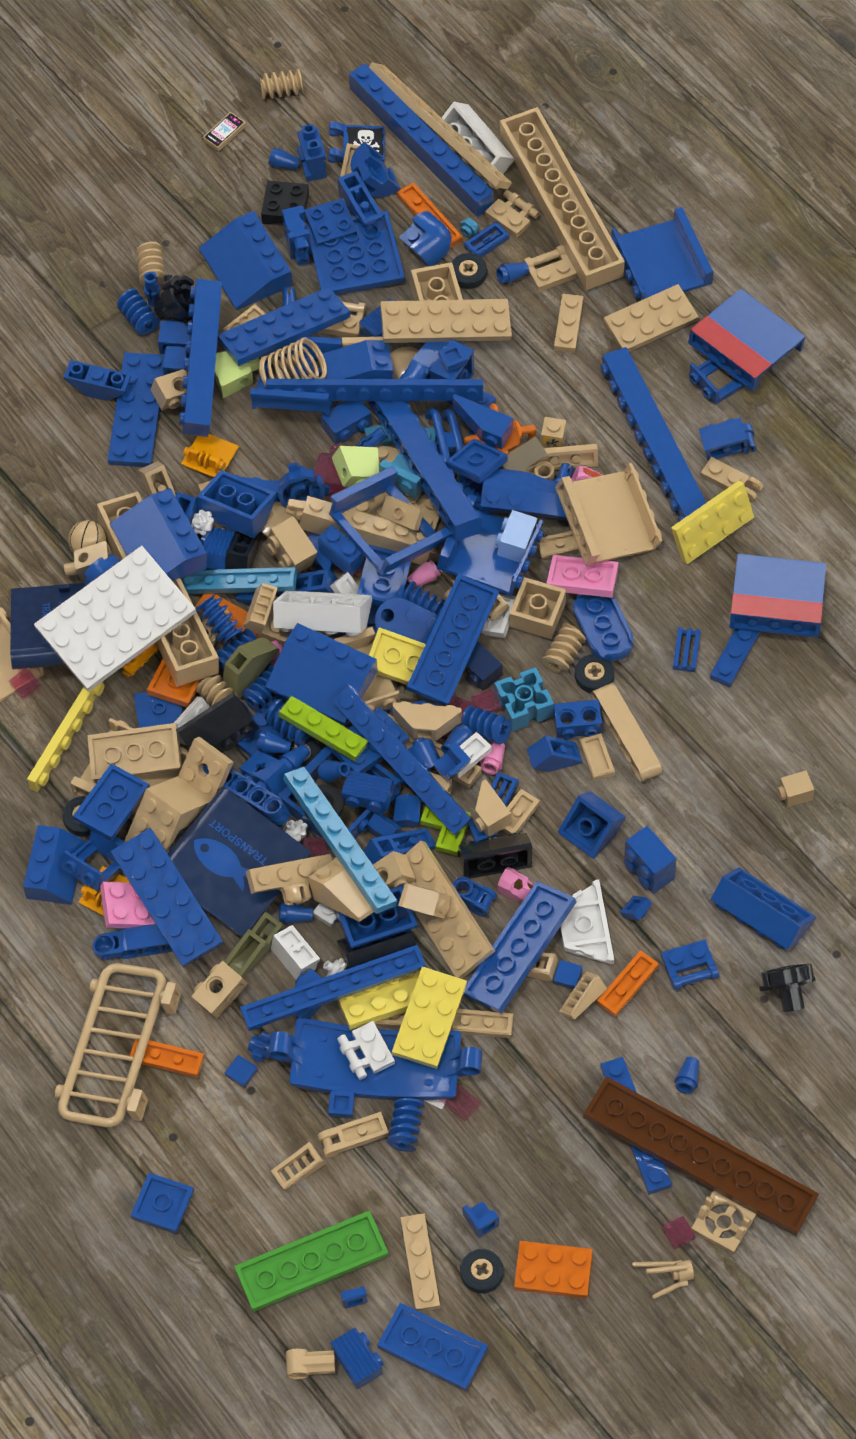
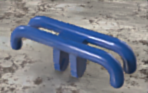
(446, 442)

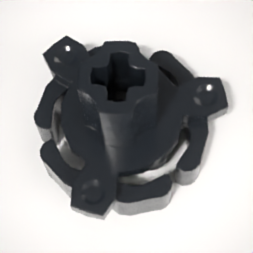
(175, 298)
(788, 982)

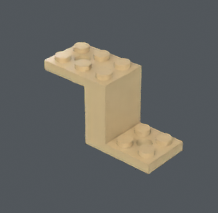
(181, 799)

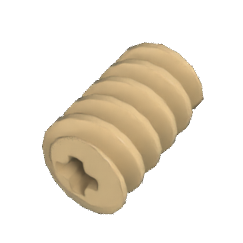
(281, 84)
(150, 259)
(563, 649)
(213, 689)

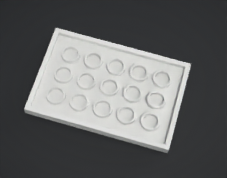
(115, 618)

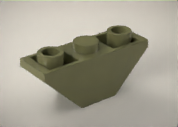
(248, 663)

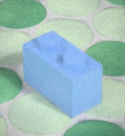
(516, 535)

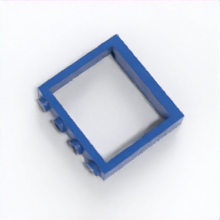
(361, 822)

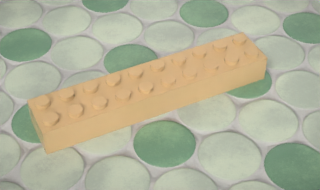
(562, 198)
(185, 648)

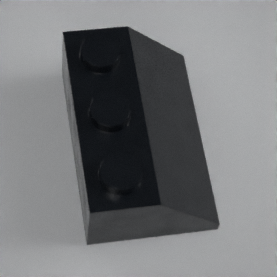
(221, 724)
(495, 855)
(375, 949)

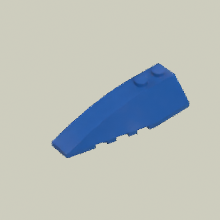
(521, 492)

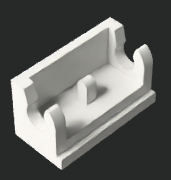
(294, 952)

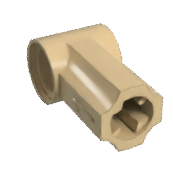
(303, 1363)

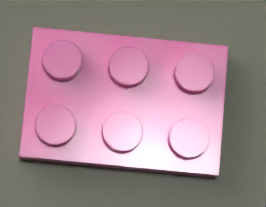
(577, 578)
(123, 906)

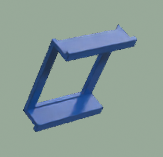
(295, 400)
(367, 490)

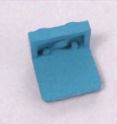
(405, 481)

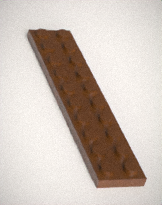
(701, 1155)

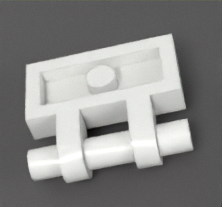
(372, 1047)

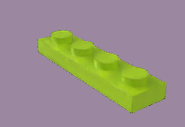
(323, 728)

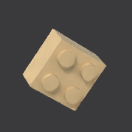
(291, 545)
(537, 608)

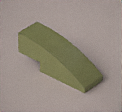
(254, 945)

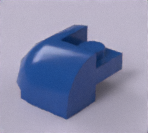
(373, 171)
(427, 238)

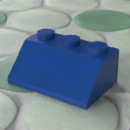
(237, 503)
(44, 874)
(377, 925)

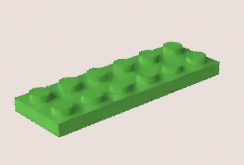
(311, 1261)

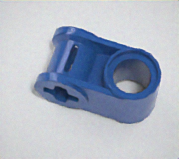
(478, 896)

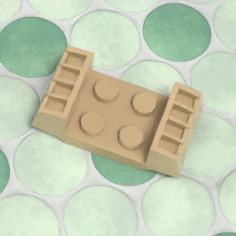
(261, 615)

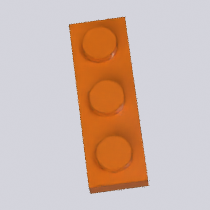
(627, 983)
(171, 1058)

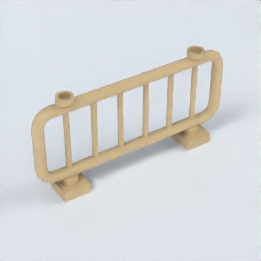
(131, 1100)

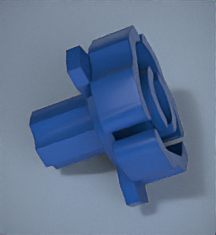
(300, 484)

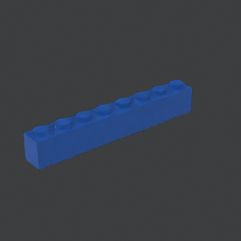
(202, 357)

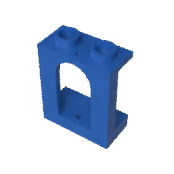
(698, 377)
(75, 863)

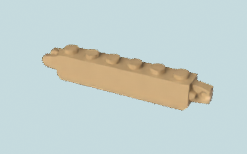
(374, 530)

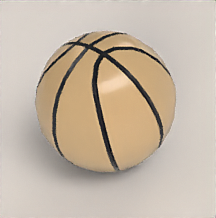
(85, 534)

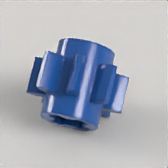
(259, 1046)

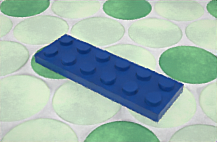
(283, 326)
(136, 413)
(452, 640)
(166, 897)
(519, 947)

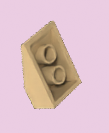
(435, 283)
(337, 890)

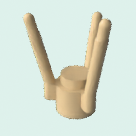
(679, 1270)

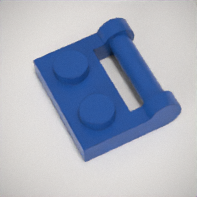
(689, 958)

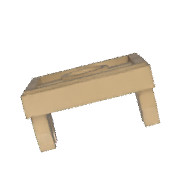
(728, 1244)

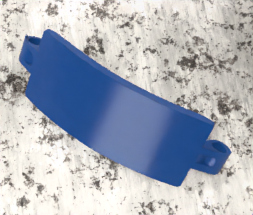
(322, 1067)

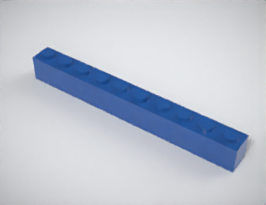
(421, 140)
(652, 433)
(424, 461)

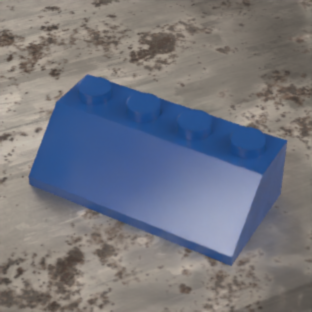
(762, 908)

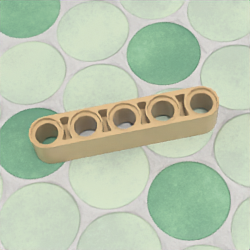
(627, 732)

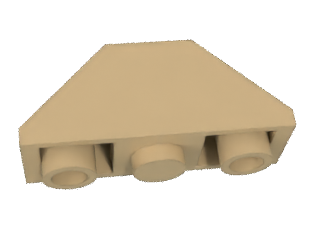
(426, 719)

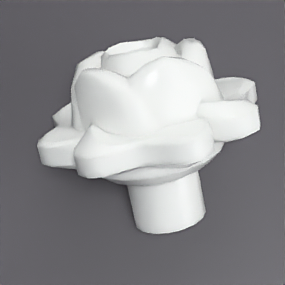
(202, 522)
(296, 829)
(337, 966)

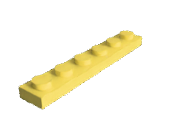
(62, 737)

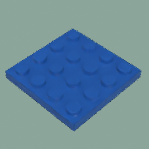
(358, 259)

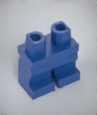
(311, 153)
(296, 234)

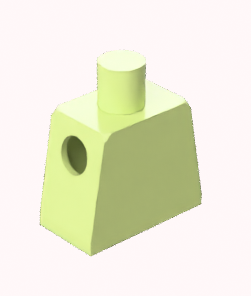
(230, 376)
(355, 463)

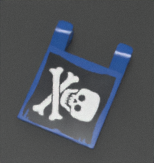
(356, 135)

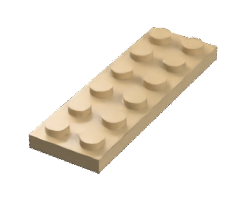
(445, 320)
(458, 933)

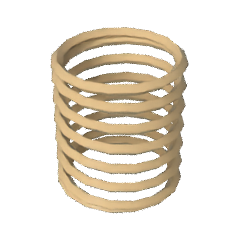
(273, 358)

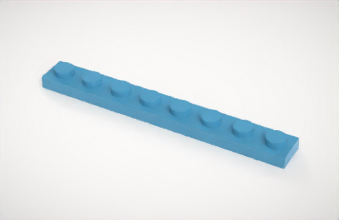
(340, 840)

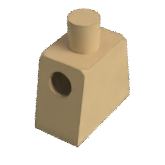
(85, 557)

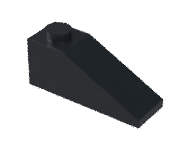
(242, 551)

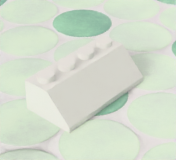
(474, 131)
(322, 611)

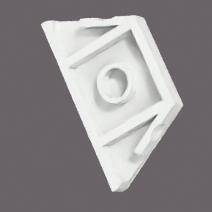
(586, 926)

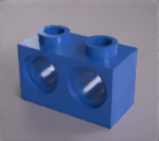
(577, 713)

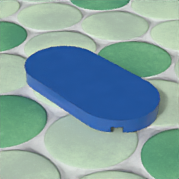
(603, 626)

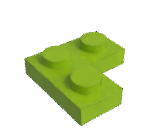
(447, 841)

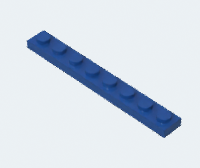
(402, 760)
(332, 988)

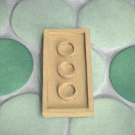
(651, 318)
(136, 750)

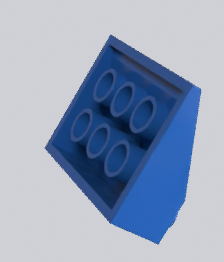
(246, 261)
(164, 533)
(319, 669)

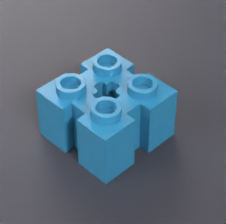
(524, 699)

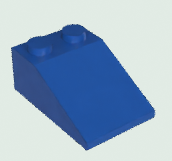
(360, 361)

